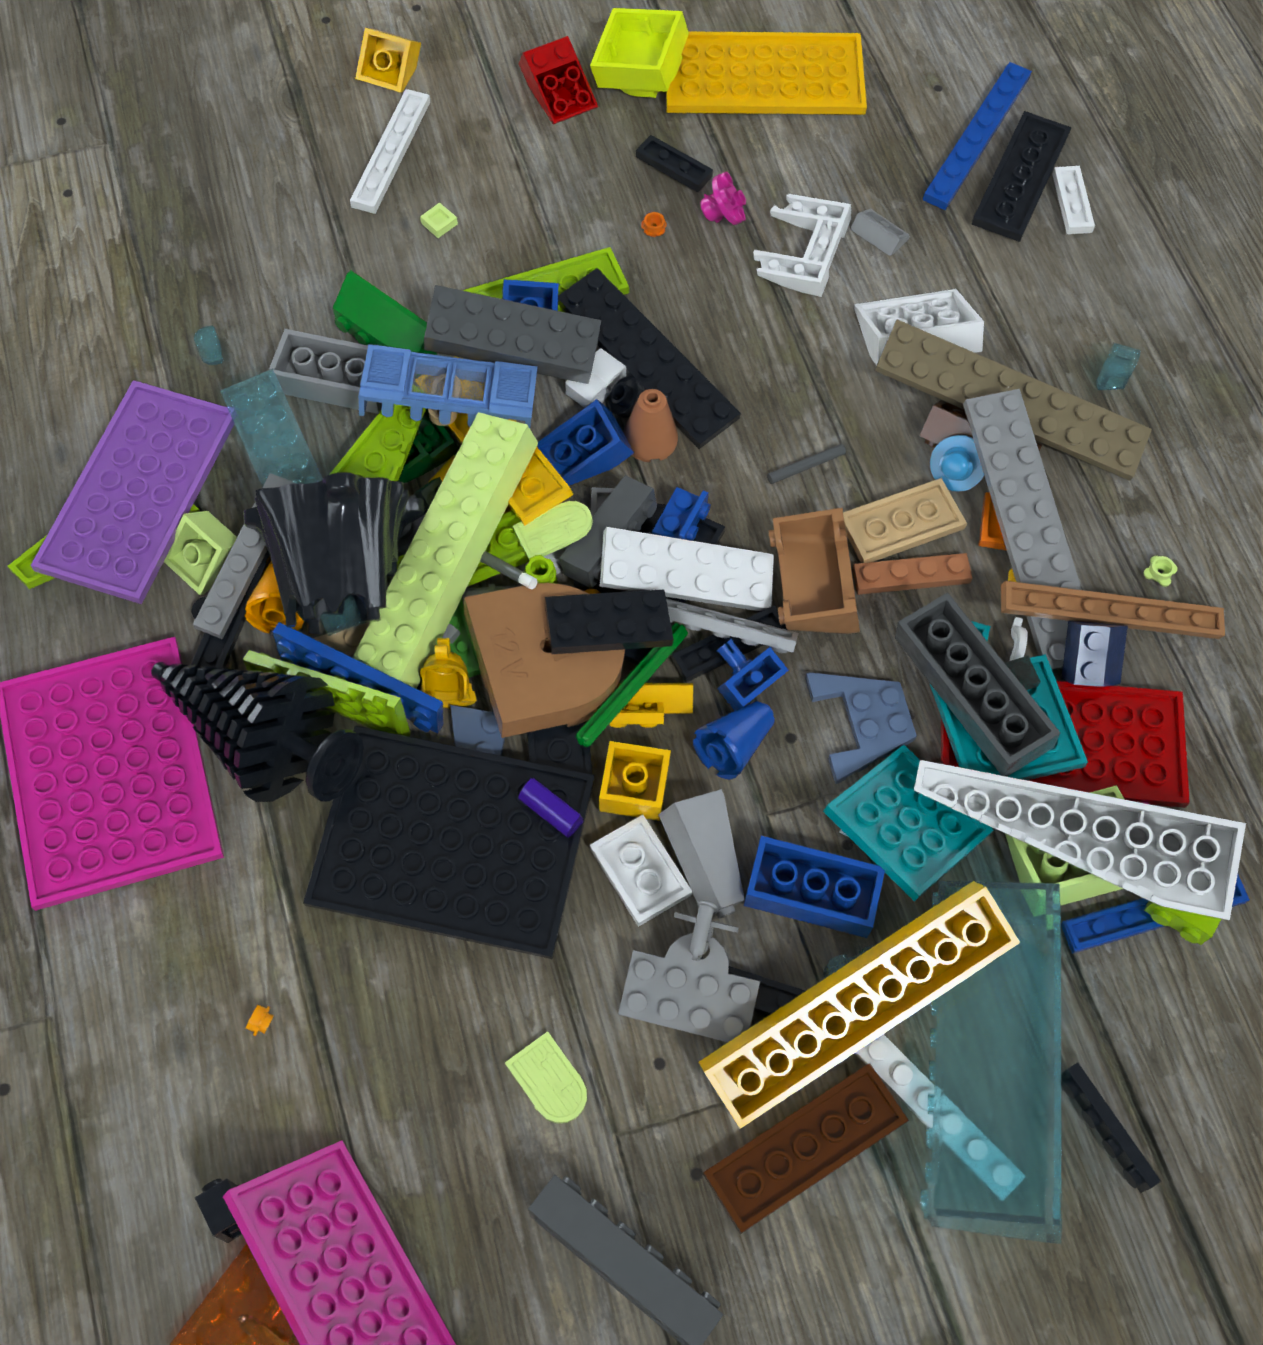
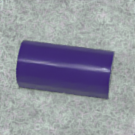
(550, 807)

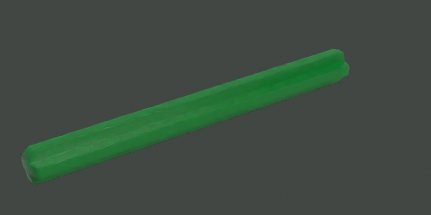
(628, 688)

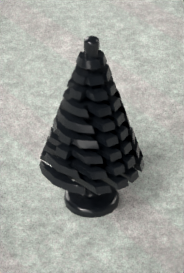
(266, 728)

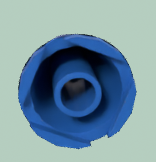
(733, 738)

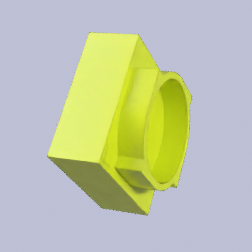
(640, 51)

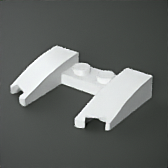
(807, 274)

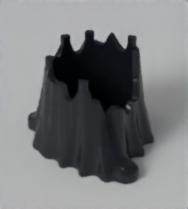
(333, 542)

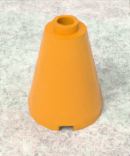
(265, 606)

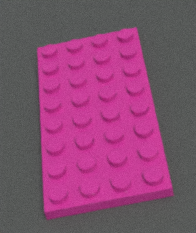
(333, 1255)

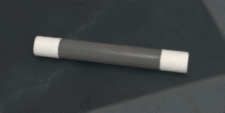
(509, 570)

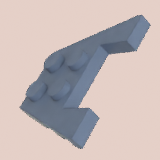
(876, 717)

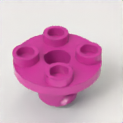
(724, 201)

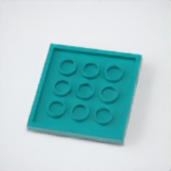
(1063, 757)
(903, 829)

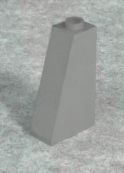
(706, 849)

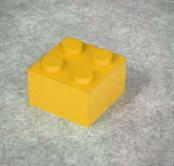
(634, 780)

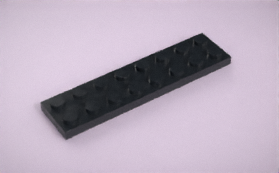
(651, 358)

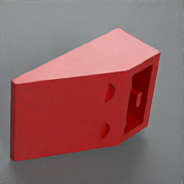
(557, 80)

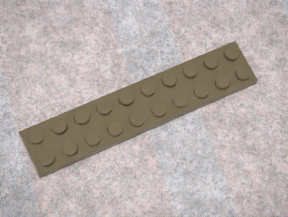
(1054, 415)

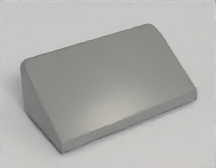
(879, 231)

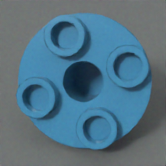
(957, 463)

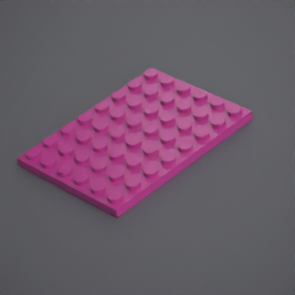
(105, 776)

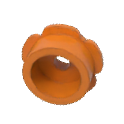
(654, 224)

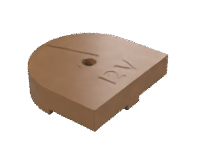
(522, 677)

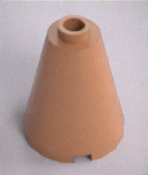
(651, 427)

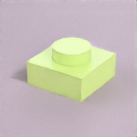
(438, 220)

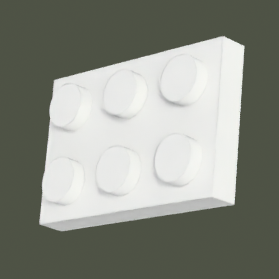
(640, 870)

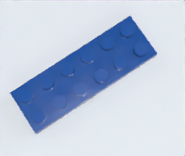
(309, 653)

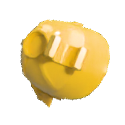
(447, 677)

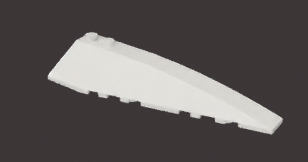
(1147, 849)

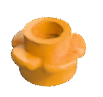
(259, 1020)

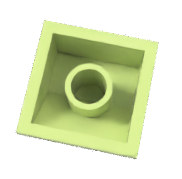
(199, 550)

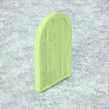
(554, 529)
(549, 1080)

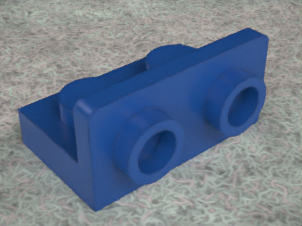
(682, 515)

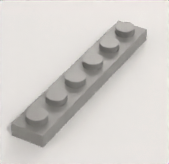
(234, 576)
(727, 625)

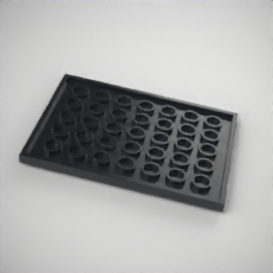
(447, 846)

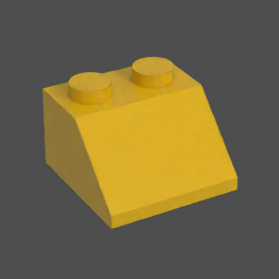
(387, 59)

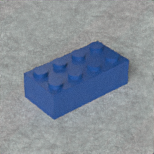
(814, 887)

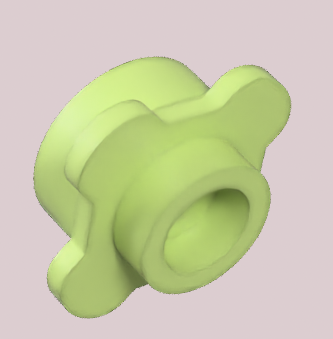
(1164, 564)

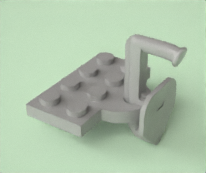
(689, 990)

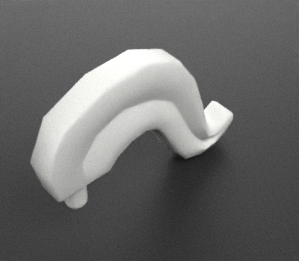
(1019, 636)

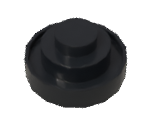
(625, 395)

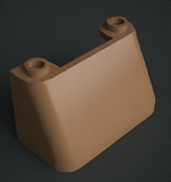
(815, 572)

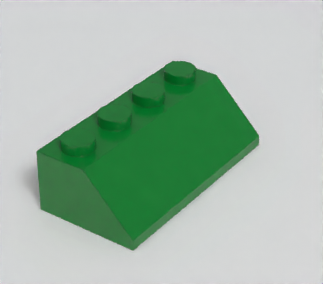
(377, 317)

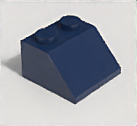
(1094, 653)

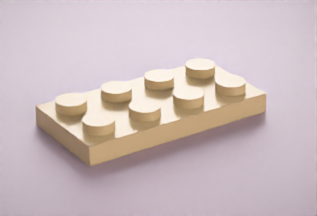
(903, 521)

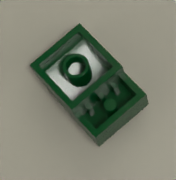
(429, 449)

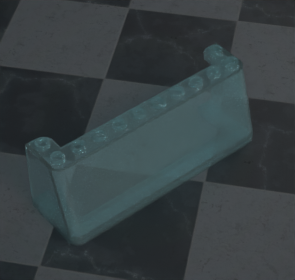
(1000, 1080)

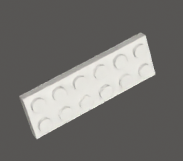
(686, 569)

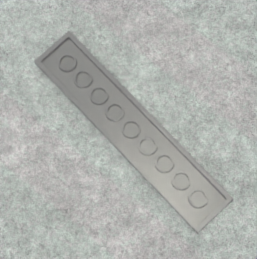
(1023, 506)

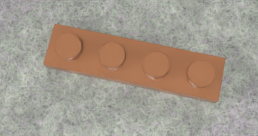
(912, 573)

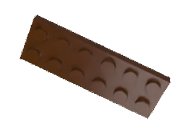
(804, 1148)

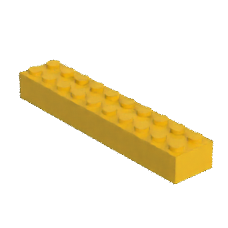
(858, 1003)

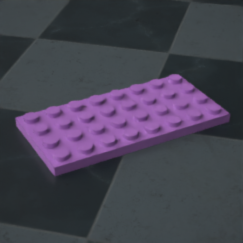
(135, 492)

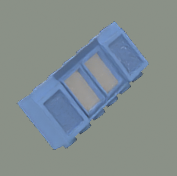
(446, 385)

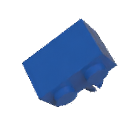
(749, 676)

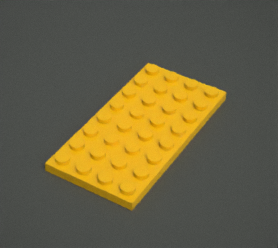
(769, 74)

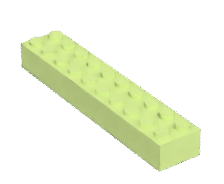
(447, 547)

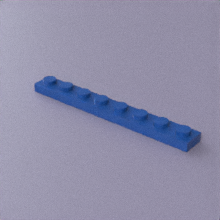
(977, 136)

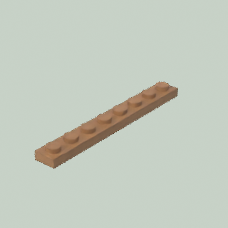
(1112, 609)

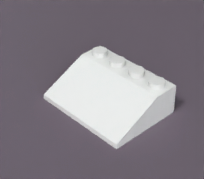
(938, 313)

